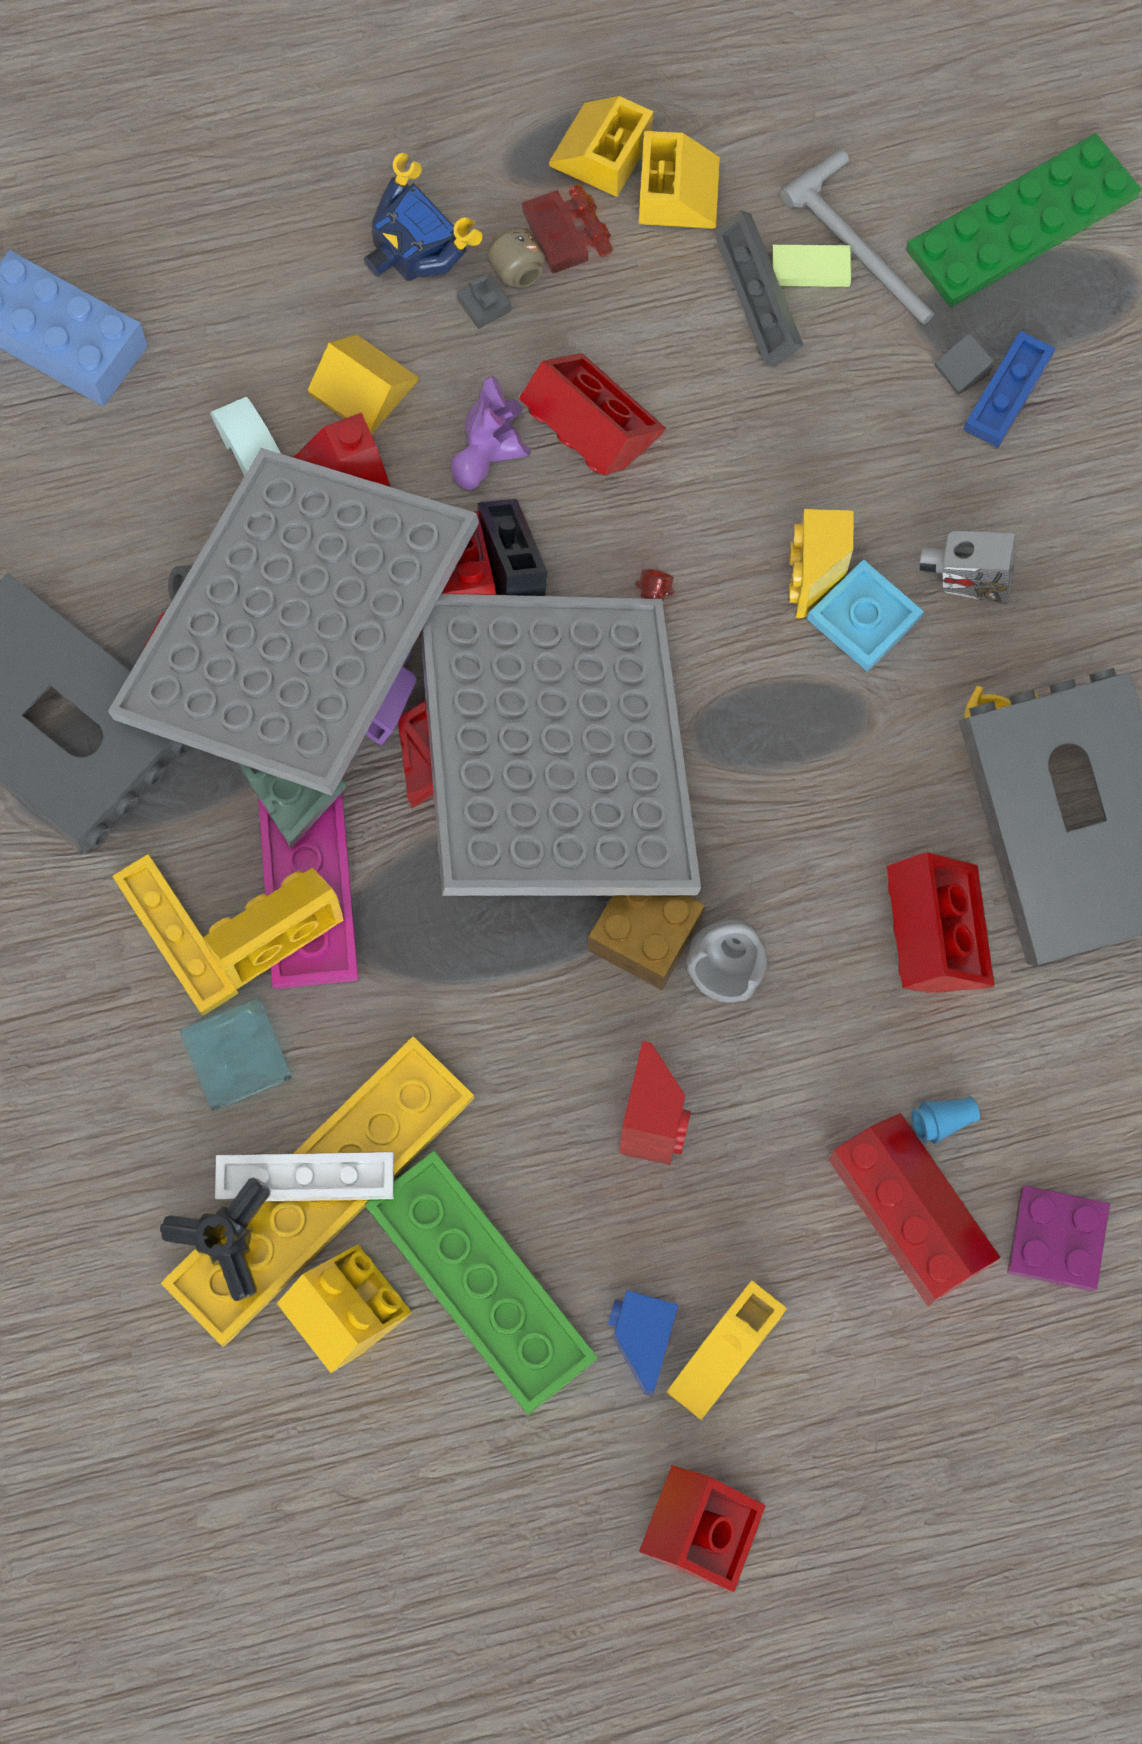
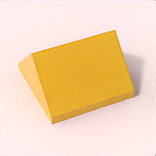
(360, 379)

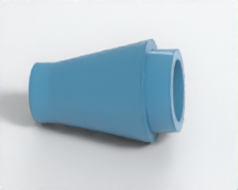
(942, 1118)

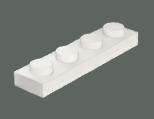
(308, 1176)

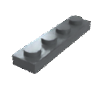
(758, 289)

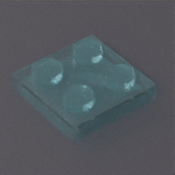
(235, 1054)

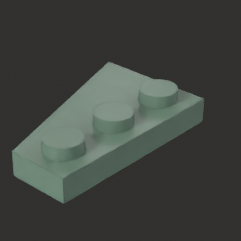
(289, 804)

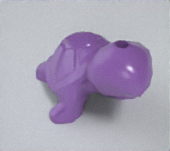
(488, 436)

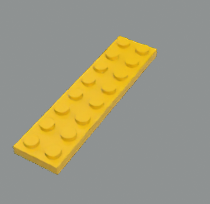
(391, 1112)

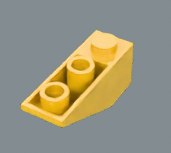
(726, 1350)

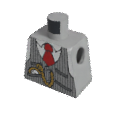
(974, 564)

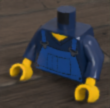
(413, 231)

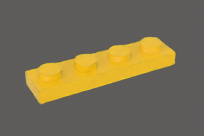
(175, 934)

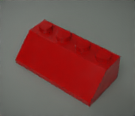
(913, 1208)

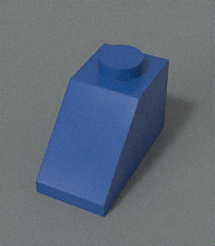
(643, 1335)

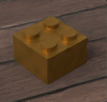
(646, 933)

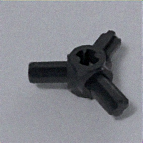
(206, 1236)

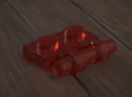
(556, 232)

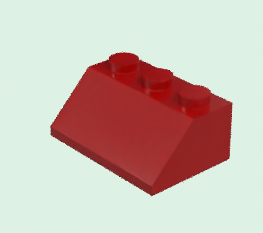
(590, 412)
(939, 924)
(655, 1114)

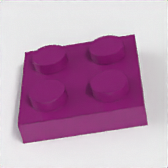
(1058, 1238)

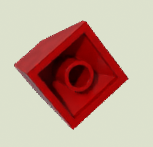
(347, 449)

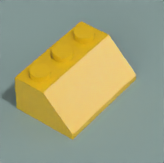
(274, 926)

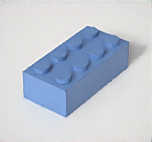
(65, 330)

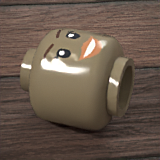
(516, 257)

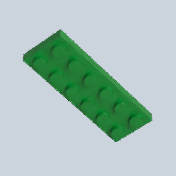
(1023, 219)

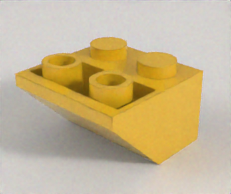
(604, 143)
(678, 182)
(819, 556)
(343, 1307)

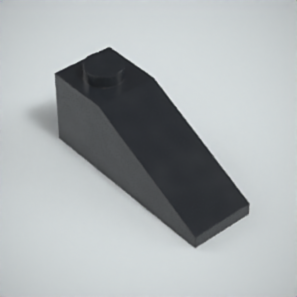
(511, 549)

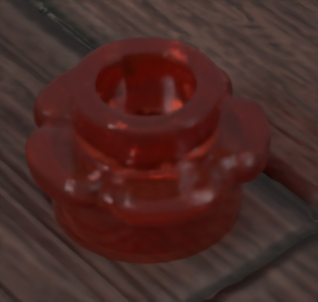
(655, 584)

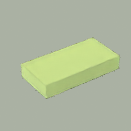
(812, 265)

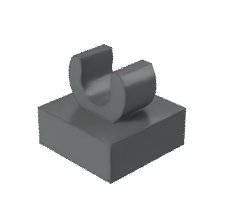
(484, 301)

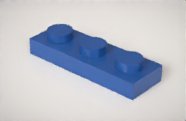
(1009, 389)

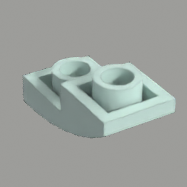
(243, 431)

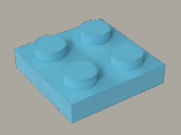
(865, 615)

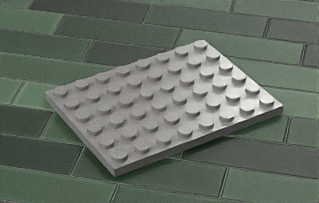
(295, 620)
(556, 748)

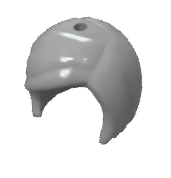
(727, 961)

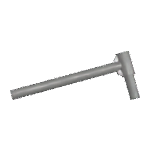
(806, 191)

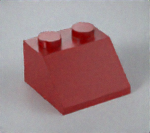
(702, 1528)

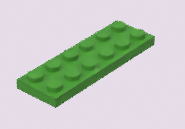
(482, 1283)

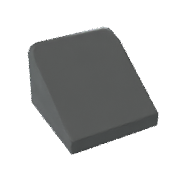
(965, 364)

